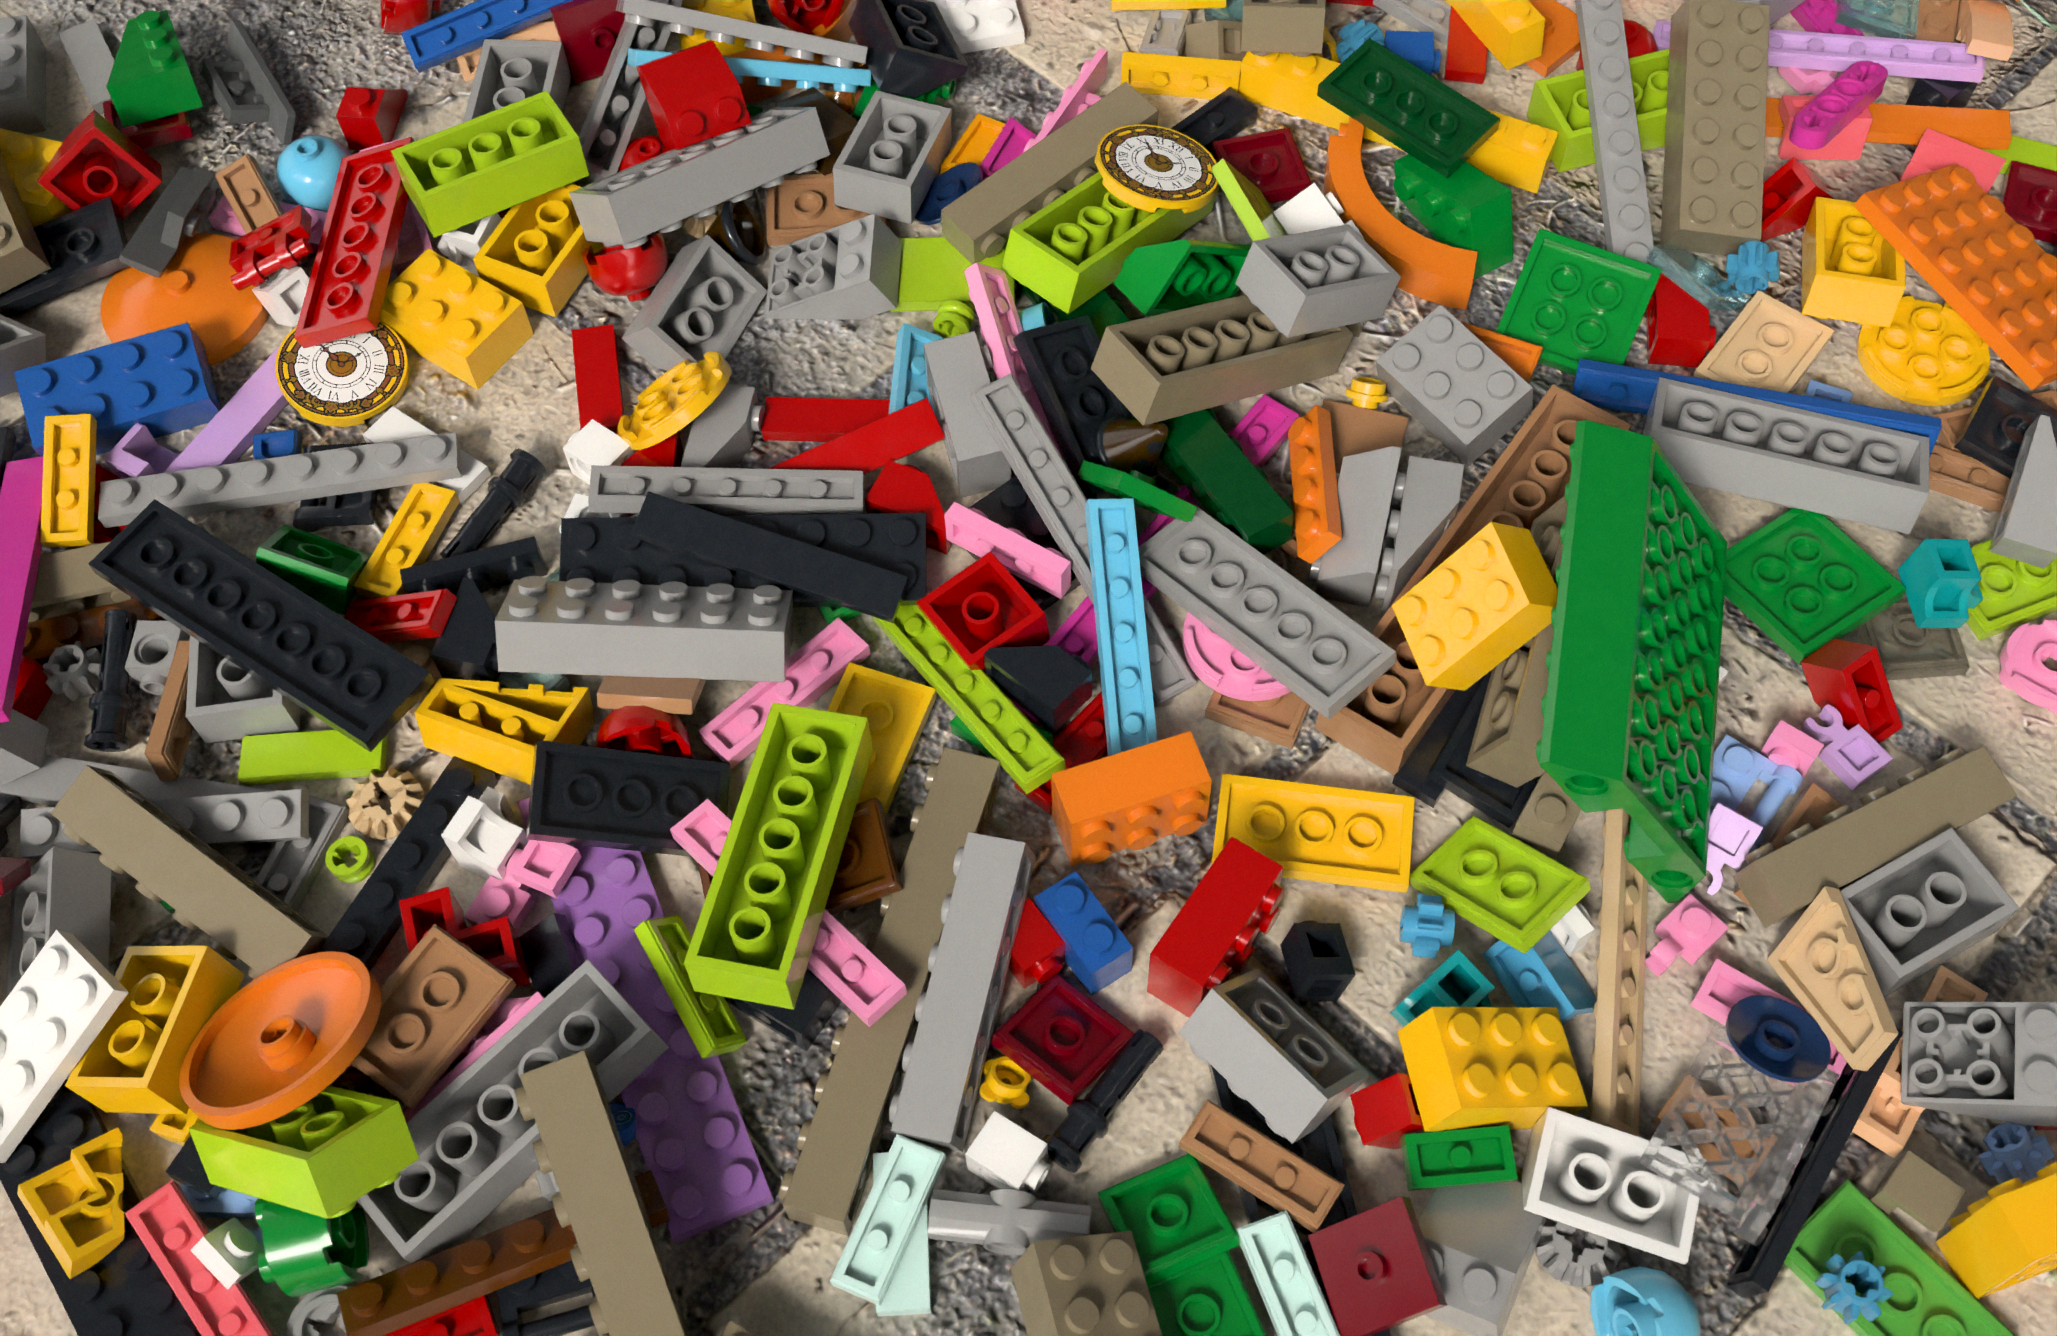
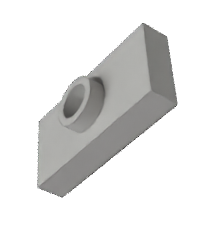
(1166, 32)

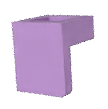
(138, 455)

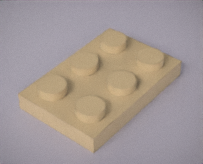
(1766, 347)

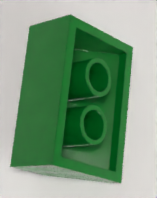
(1181, 274)

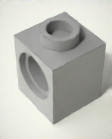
(153, 653)

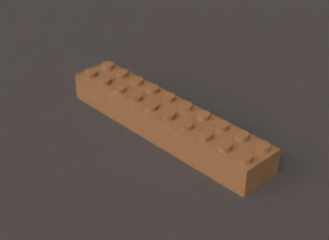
(1521, 485)

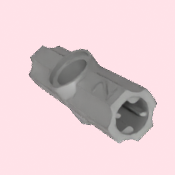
(1004, 1219)

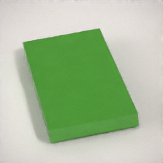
(1924, 1293)

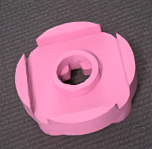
(2023, 665)

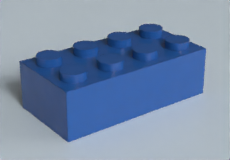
(142, 380)

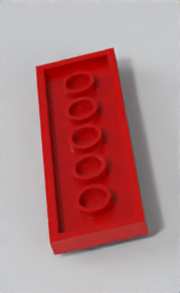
(355, 248)

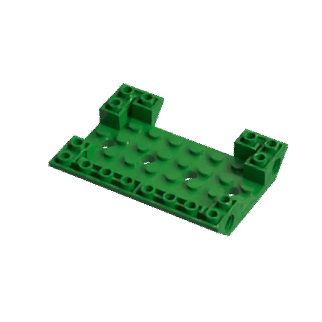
(1636, 653)

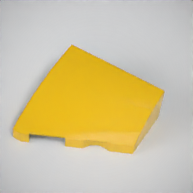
(80, 1203)

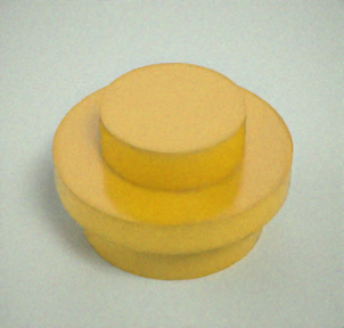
(1367, 392)

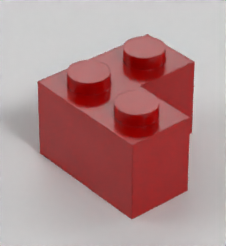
(492, 940)

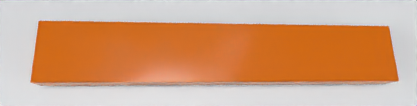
(1909, 122)

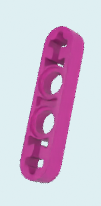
(1838, 105)

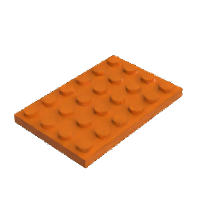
(1976, 263)

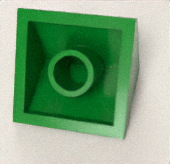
(314, 565)

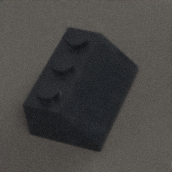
(906, 45)

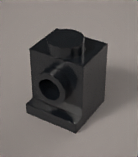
(1317, 961)

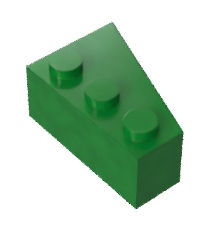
(151, 72)
(1461, 210)

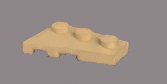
(1834, 980)

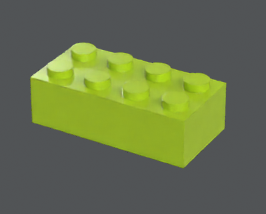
(1563, 106)
(490, 163)
(314, 1155)

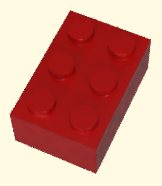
(1216, 927)

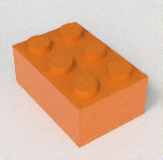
(1131, 799)

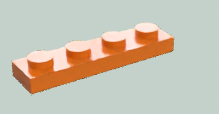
(1314, 484)

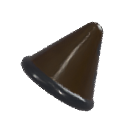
(738, 233)
(1129, 445)

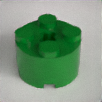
(310, 1251)

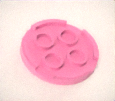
(1225, 667)

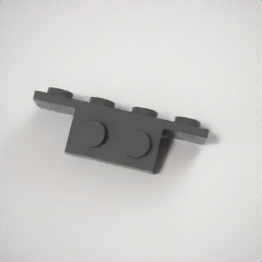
(248, 88)
(171, 221)

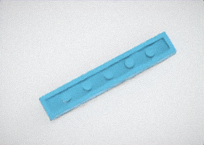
(772, 72)
(1120, 624)

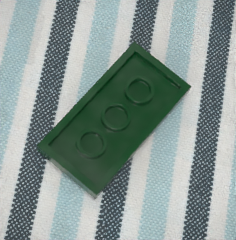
(1408, 107)

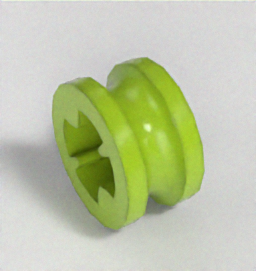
(953, 319)
(363, 855)

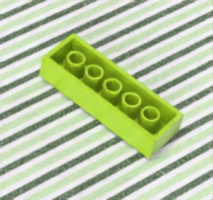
(1082, 240)
(780, 856)

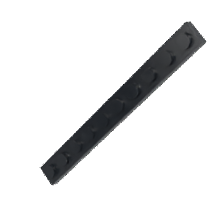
(376, 910)

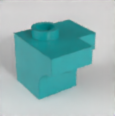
(1941, 583)
(1450, 984)

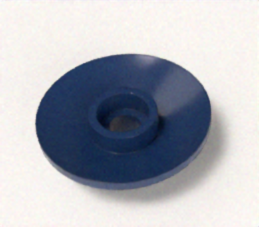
(947, 189)
(1778, 1039)

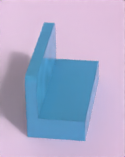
(1541, 977)

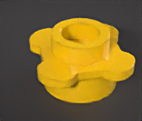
(1005, 1083)

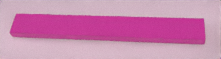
(18, 566)

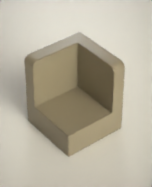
(1214, 40)
(1918, 1191)

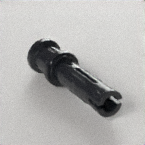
(504, 494)
(111, 700)
(1089, 1117)

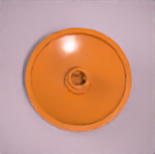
(191, 290)
(280, 1040)

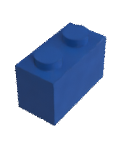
(1092, 940)

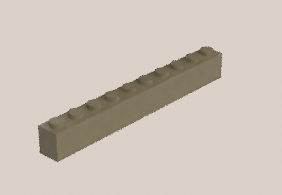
(868, 1061)

